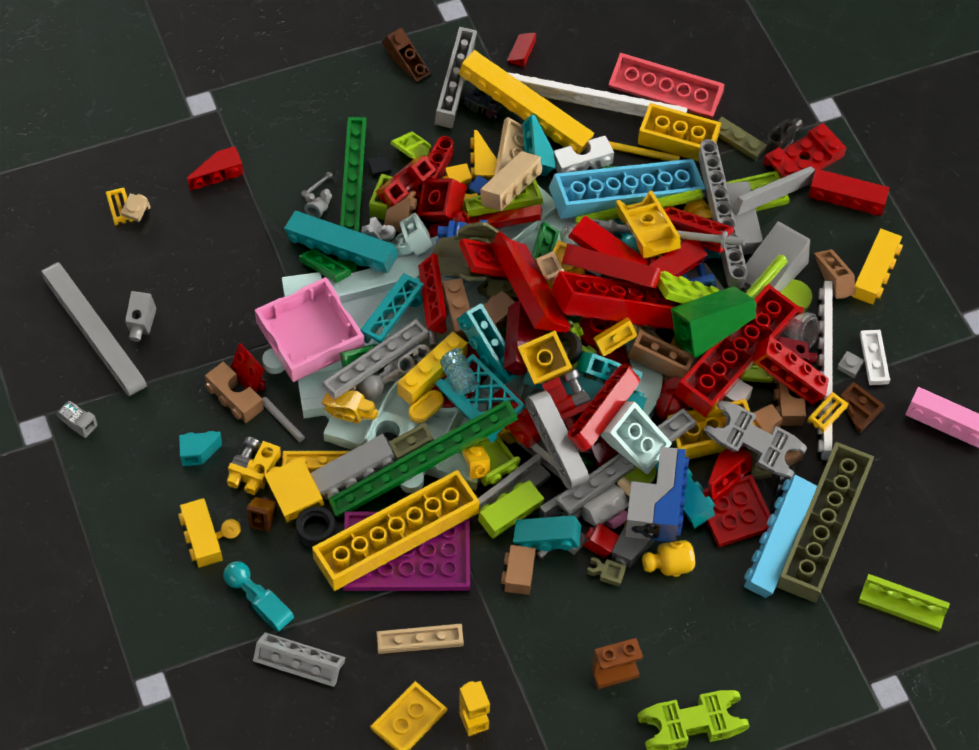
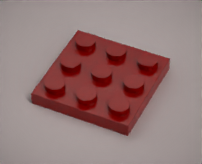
(738, 513)

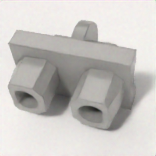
(378, 231)

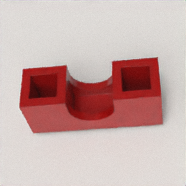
(413, 173)

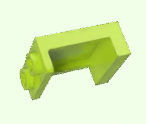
(501, 460)

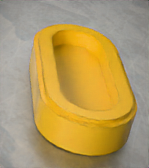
(426, 406)

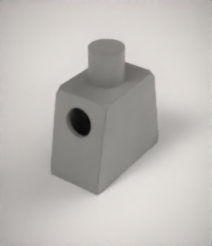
(140, 315)

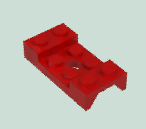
(819, 146)

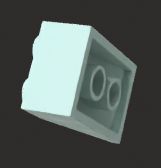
(635, 437)

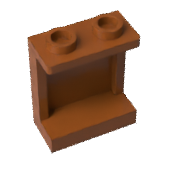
(616, 663)

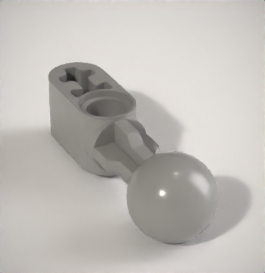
(374, 385)

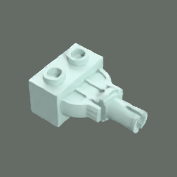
(413, 237)

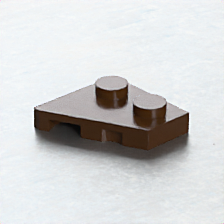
(861, 406)

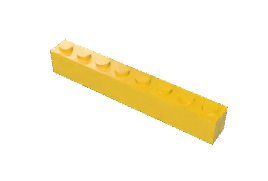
(525, 102)

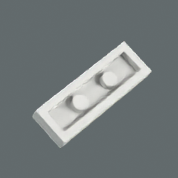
(874, 357)

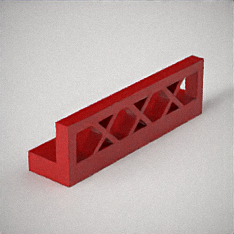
(693, 223)
(433, 294)

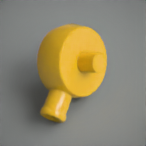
(229, 529)

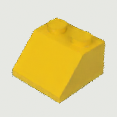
(545, 358)

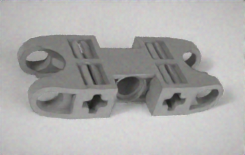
(742, 432)

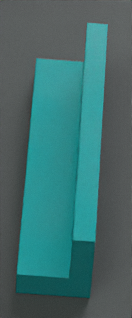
(389, 305)

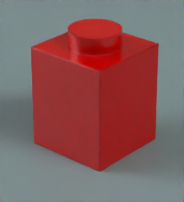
(600, 540)

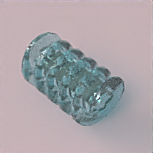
(458, 372)

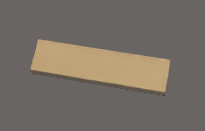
(420, 638)

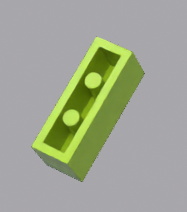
(509, 508)

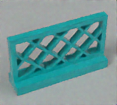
(464, 405)

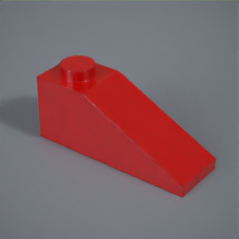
(728, 470)

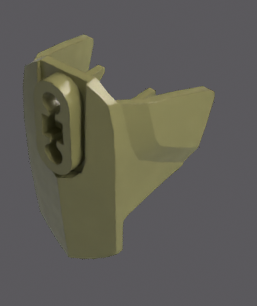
(451, 257)

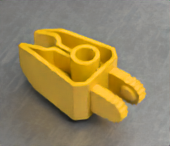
(350, 407)

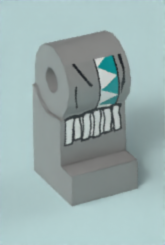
(77, 419)

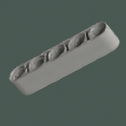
(556, 440)

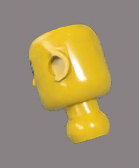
(671, 558)

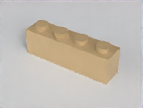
(511, 181)

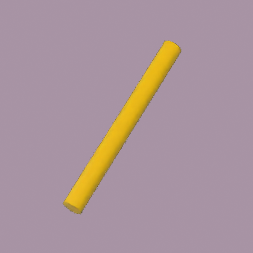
(644, 152)

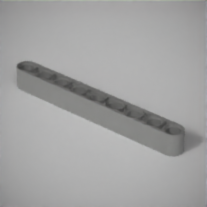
(720, 203)
(93, 329)

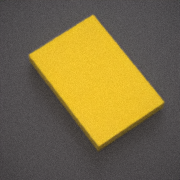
(408, 718)

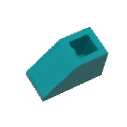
(199, 447)

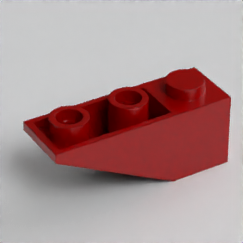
(219, 167)

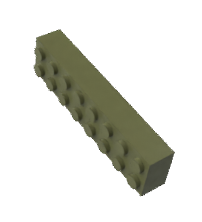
(825, 522)

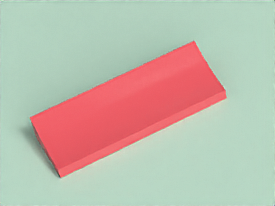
(666, 85)

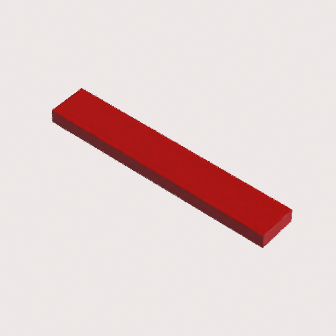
(500, 219)

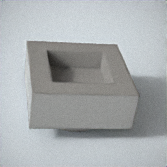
(850, 364)

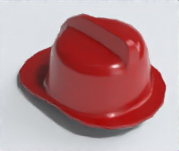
(667, 402)

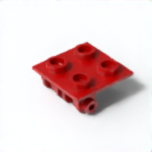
(248, 369)

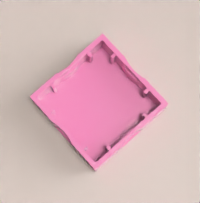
(308, 329)

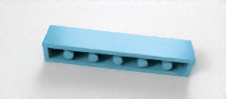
(780, 536)

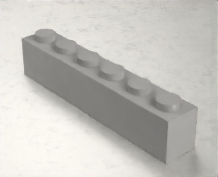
(453, 81)

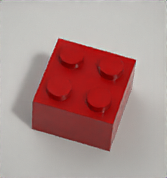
(440, 199)

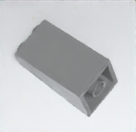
(779, 241)

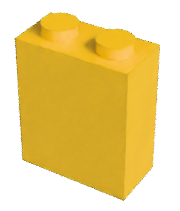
(293, 488)

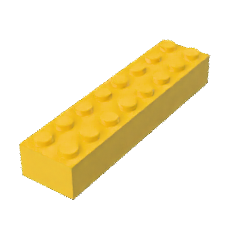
(395, 530)

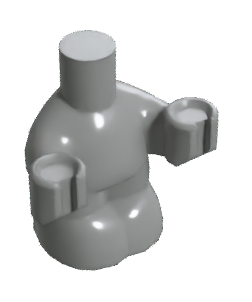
(318, 205)

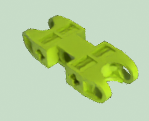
(678, 724)

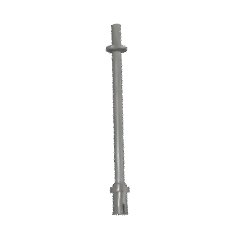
(612, 227)

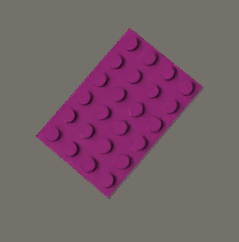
(432, 566)

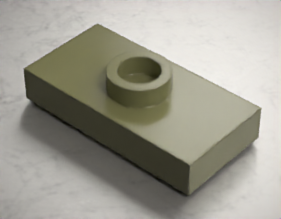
(496, 286)

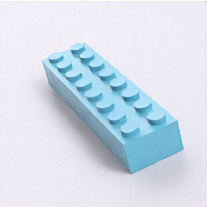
(599, 189)

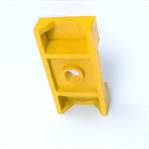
(652, 236)

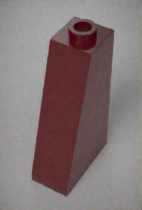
(518, 332)

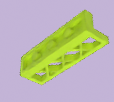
(903, 603)

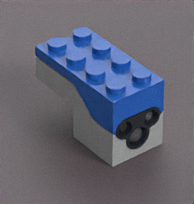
(657, 508)

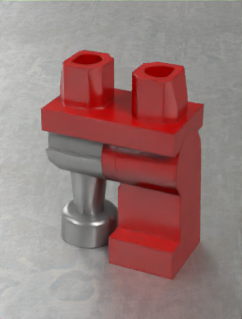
(571, 404)

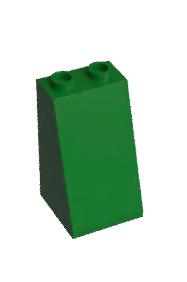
(711, 319)

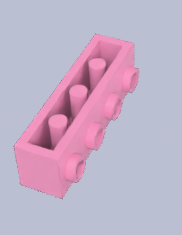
(945, 416)

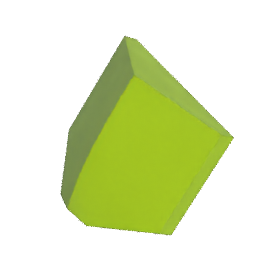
(412, 145)

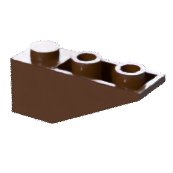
(405, 55)

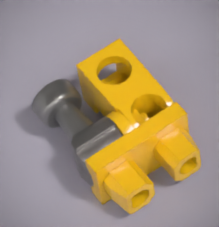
(252, 470)

